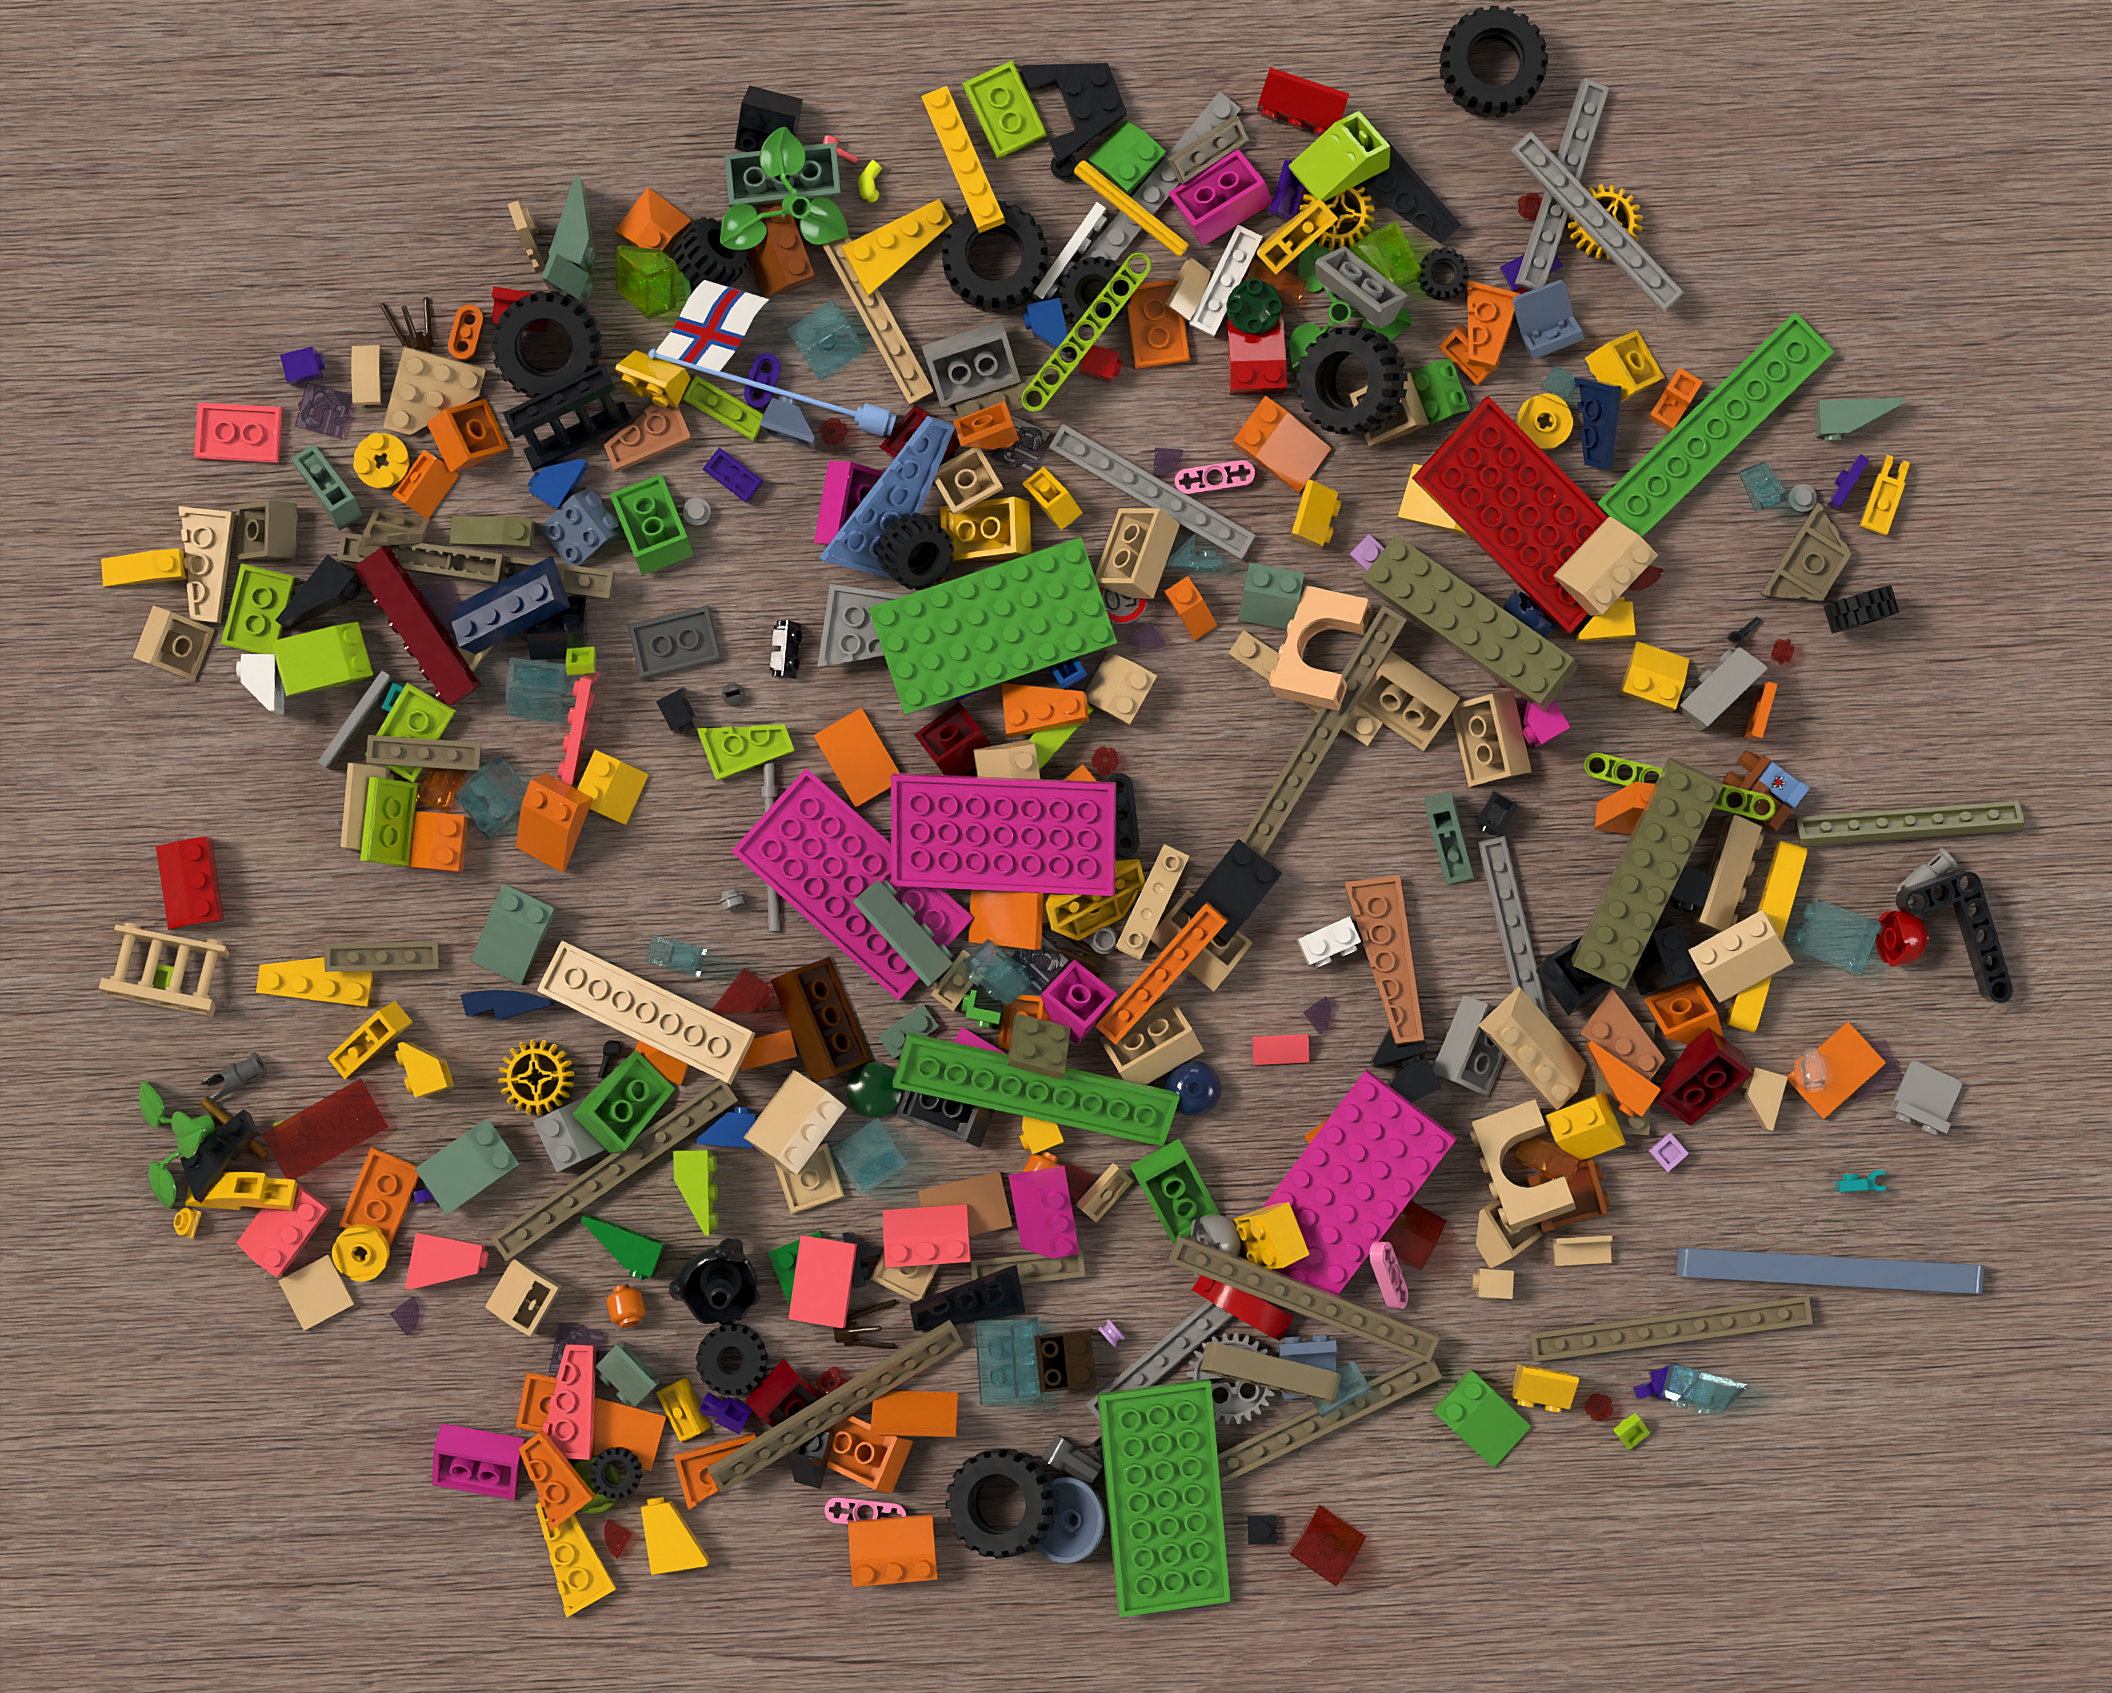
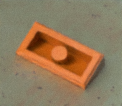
(1456, 348)

